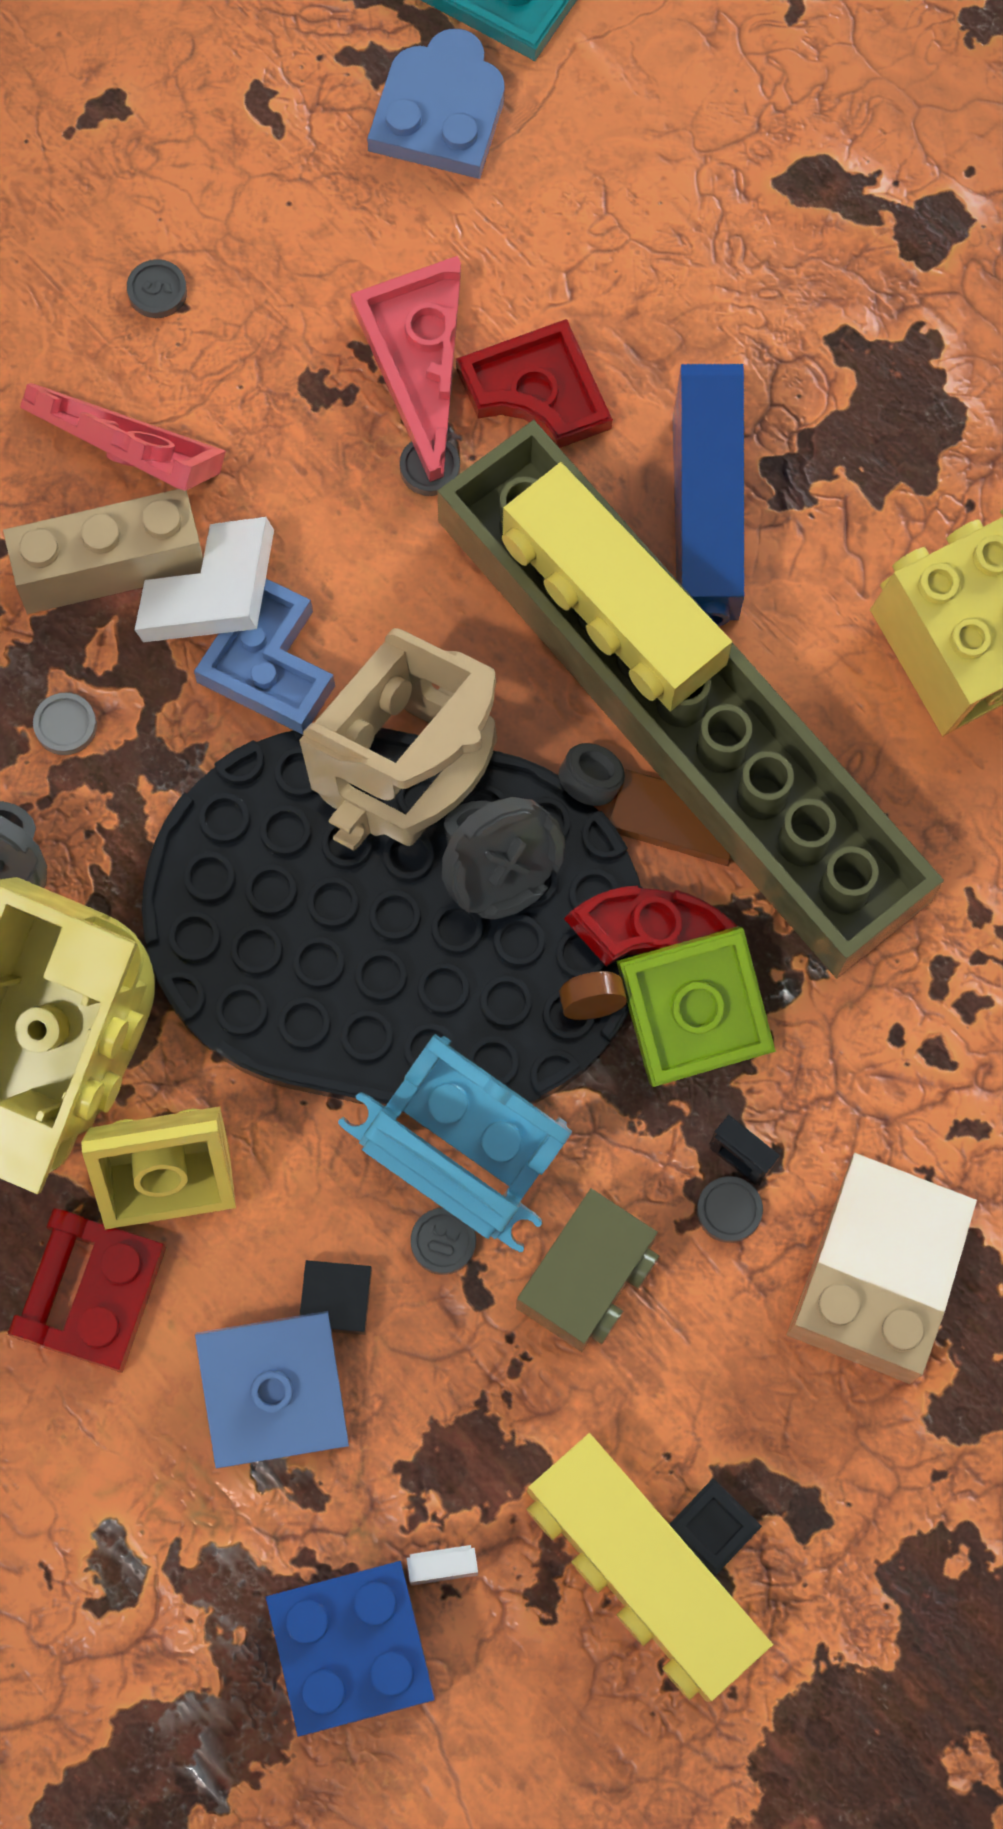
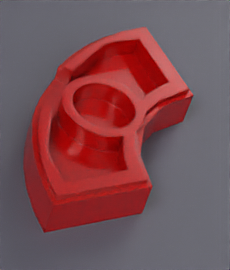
(642, 921)

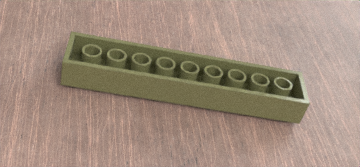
(726, 750)

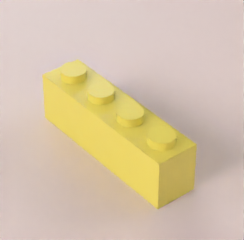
(614, 587)
(648, 1569)

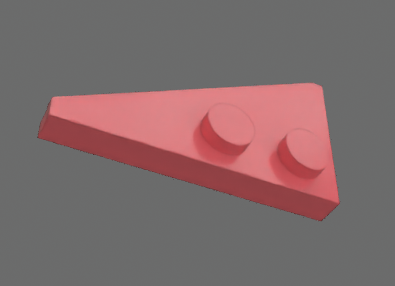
(412, 337)
(127, 440)

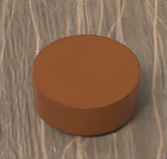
(592, 995)

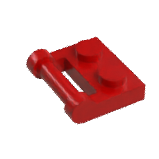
(108, 1297)

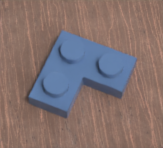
(260, 672)

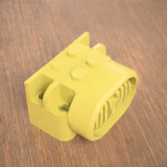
(69, 1023)

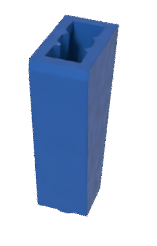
(710, 487)

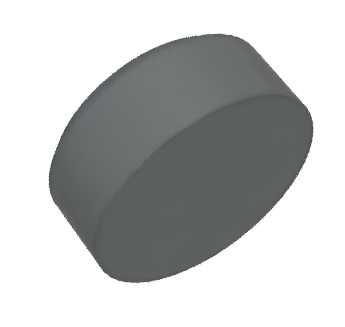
(591, 774)

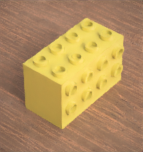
(948, 623)

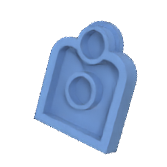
(440, 105)

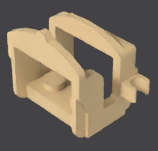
(455, 740)

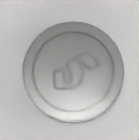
(64, 723)

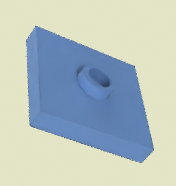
(271, 1389)

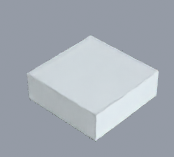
(442, 1565)

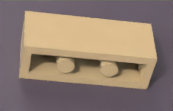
(103, 550)

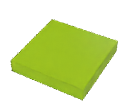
(696, 1006)

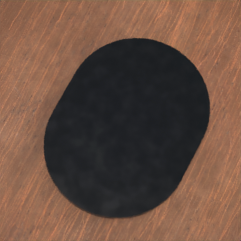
(347, 961)

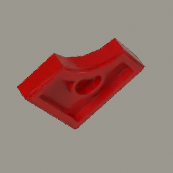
(539, 380)

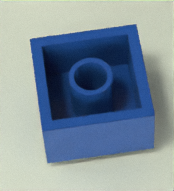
(350, 1648)

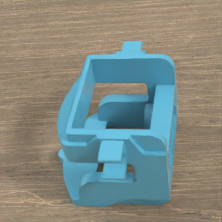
(475, 1118)

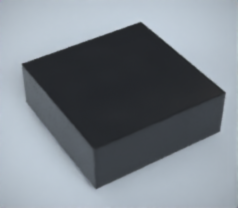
(743, 1150)
(340, 1291)
(714, 1526)

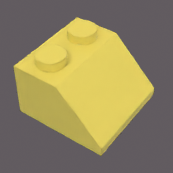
(160, 1167)

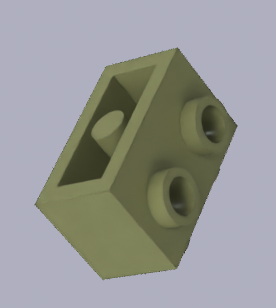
(588, 1270)

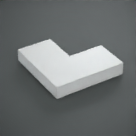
(220, 597)

